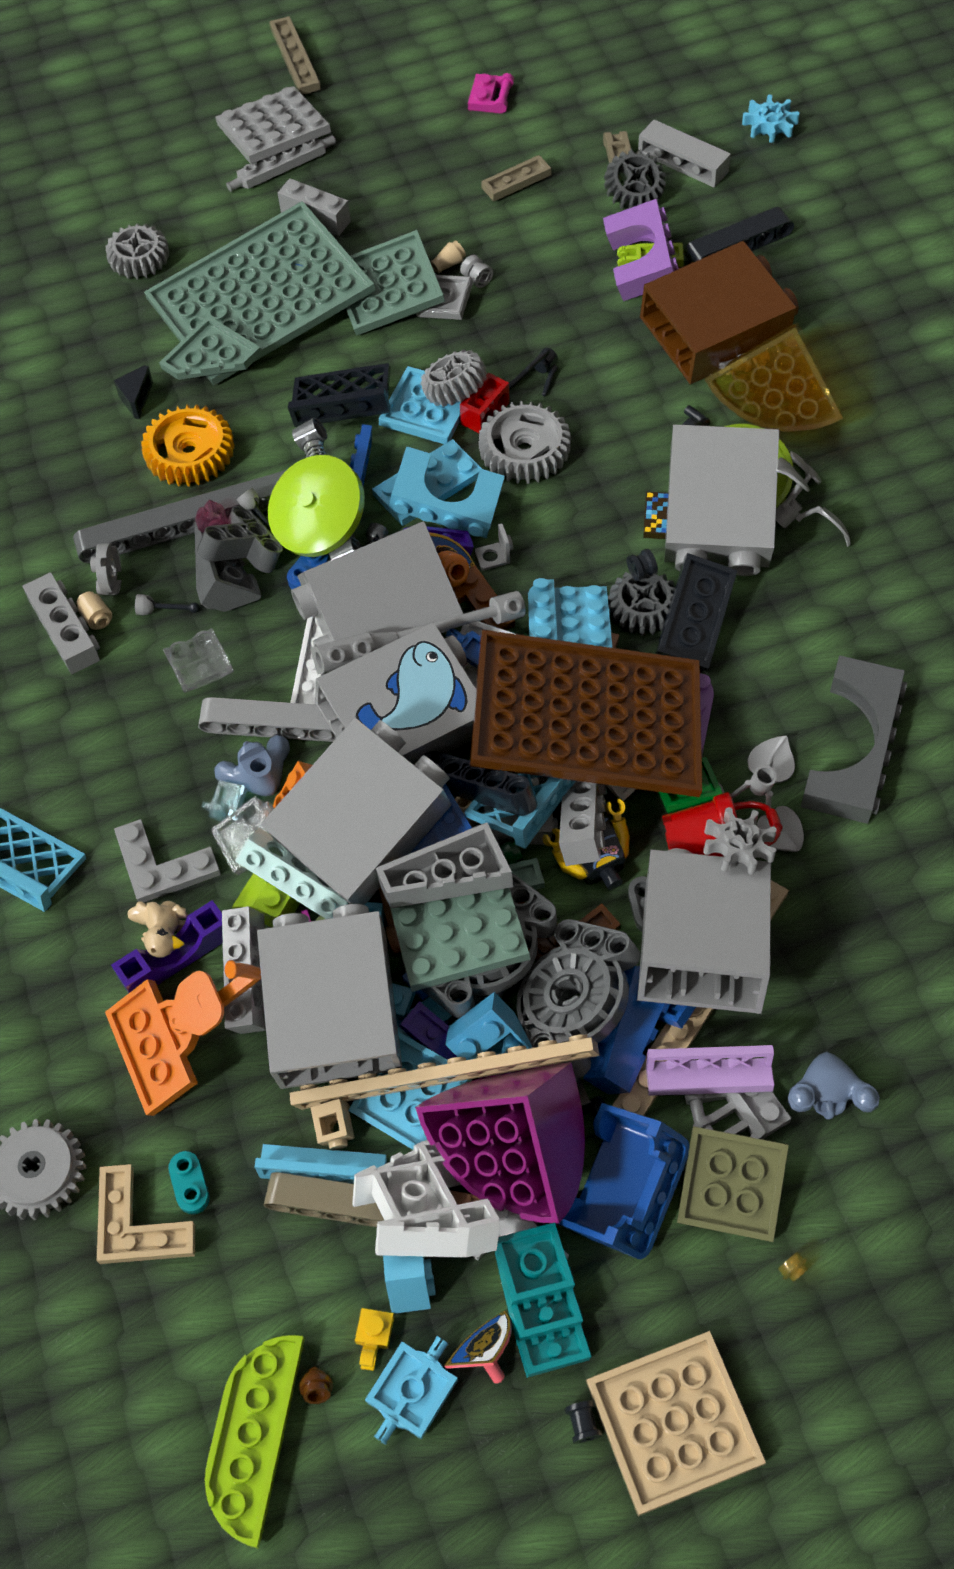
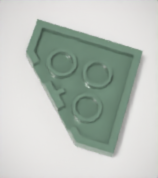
(209, 351)

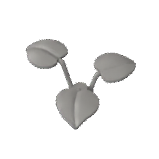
(790, 508)
(772, 764)

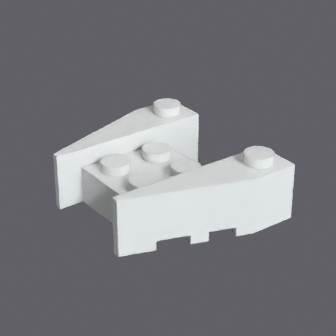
(421, 1210)

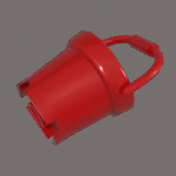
(687, 827)

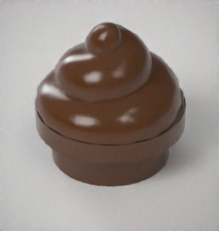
(316, 1386)

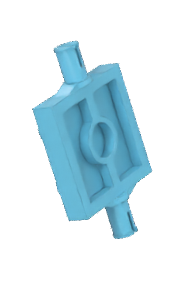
(411, 1390)

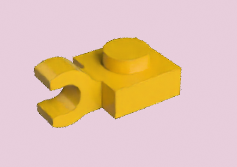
(374, 1333)

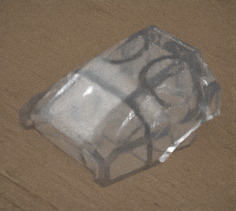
(198, 660)

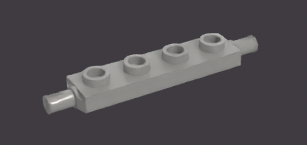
(279, 163)

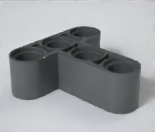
(241, 538)

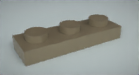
(516, 178)

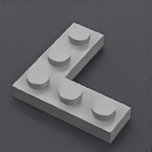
(155, 880)

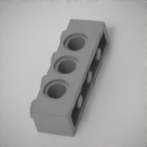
(61, 622)
(582, 823)
(241, 945)

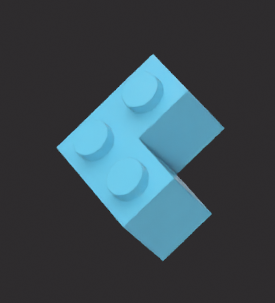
(408, 1282)

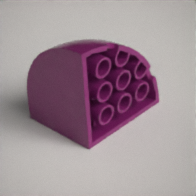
(513, 1139)

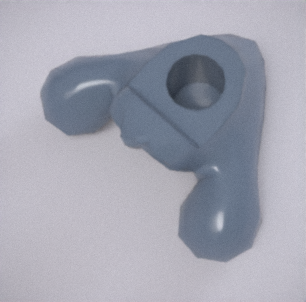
(258, 767)
(829, 1086)

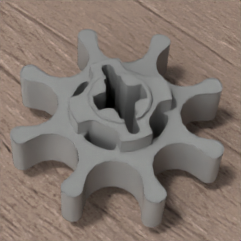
(740, 840)

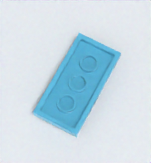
(447, 473)

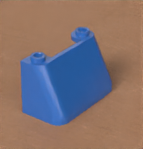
(628, 1182)

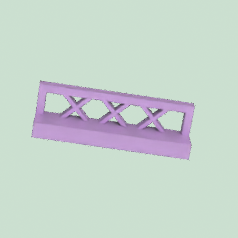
(709, 1072)

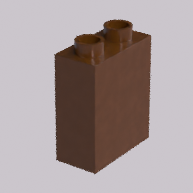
(716, 309)

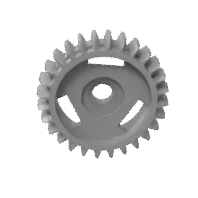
(529, 425)

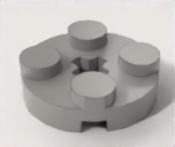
(106, 566)

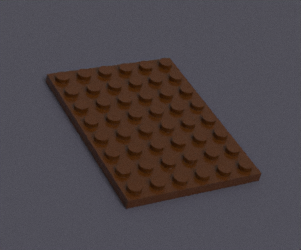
(588, 714)

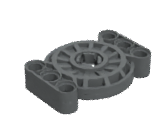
(588, 963)
(507, 976)

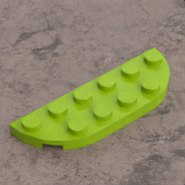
(251, 1437)

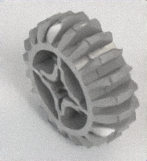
(137, 251)
(453, 378)

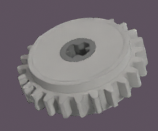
(58, 1164)

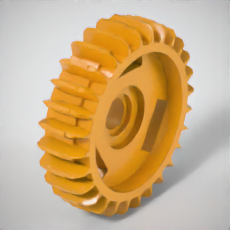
(186, 428)

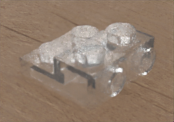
(238, 827)

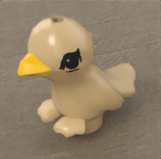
(162, 924)

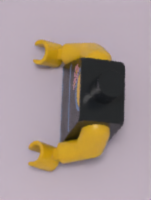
(611, 858)

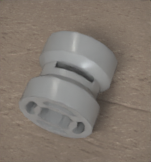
(474, 268)

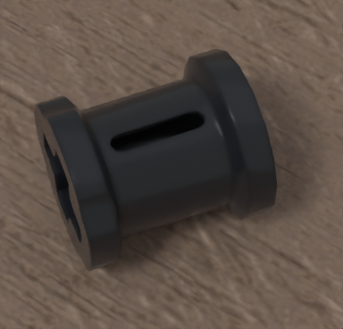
(583, 1422)

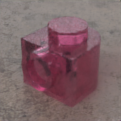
(211, 515)

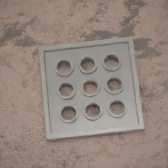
(272, 124)

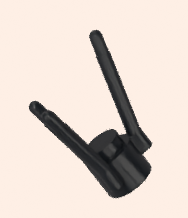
(543, 363)

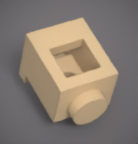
(325, 1118)

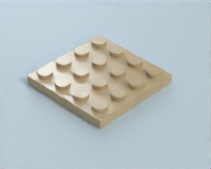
(675, 1423)

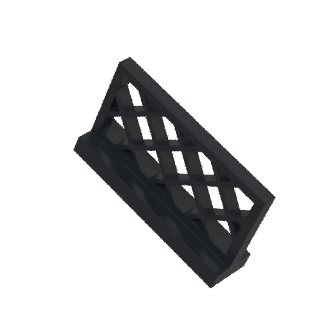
(342, 405)

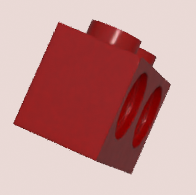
(482, 404)

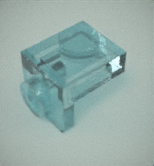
(226, 800)

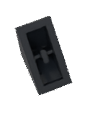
(134, 389)

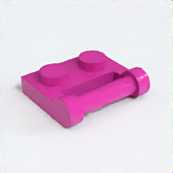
(483, 93)

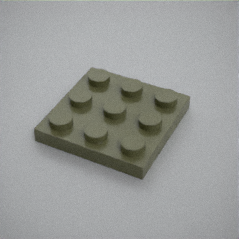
(733, 1184)

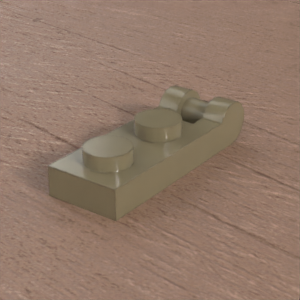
(616, 144)

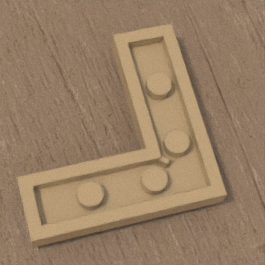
(120, 1240)

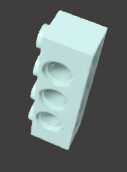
(284, 871)

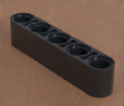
(754, 231)
(487, 786)

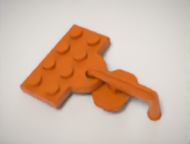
(161, 1034)

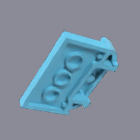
(569, 613)

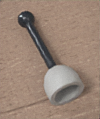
(250, 500)
(145, 605)

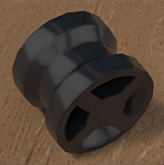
(642, 564)

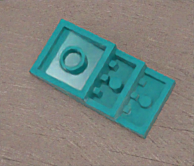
(541, 1300)

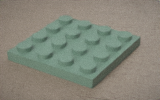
(401, 282)
(459, 937)

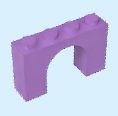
(635, 225)

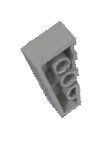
(447, 869)

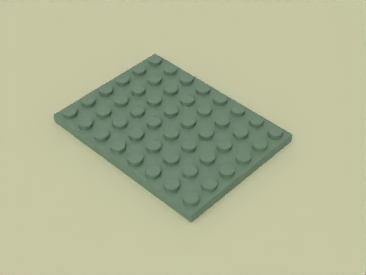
(259, 287)

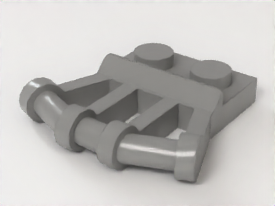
(758, 1112)

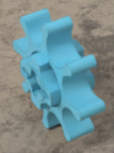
(770, 118)

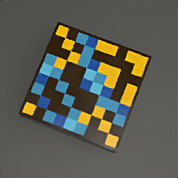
(655, 515)

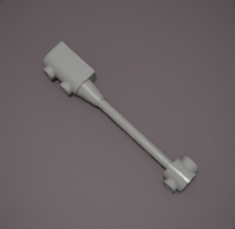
(340, 652)

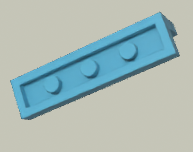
(315, 1163)

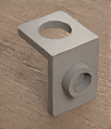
(501, 548)

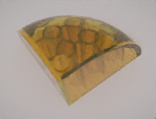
(778, 385)

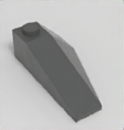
(223, 583)

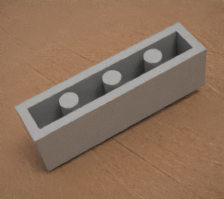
(684, 153)

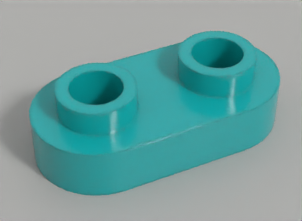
(189, 1180)

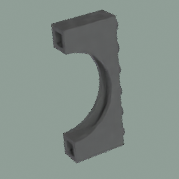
(853, 790)

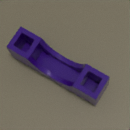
(200, 935)

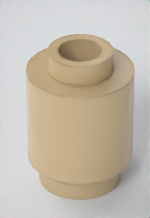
(94, 610)

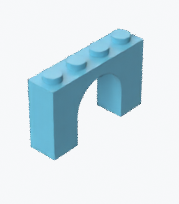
(414, 499)

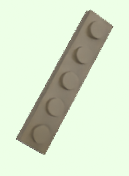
(294, 55)

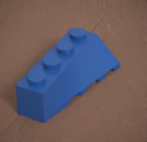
(623, 1048)

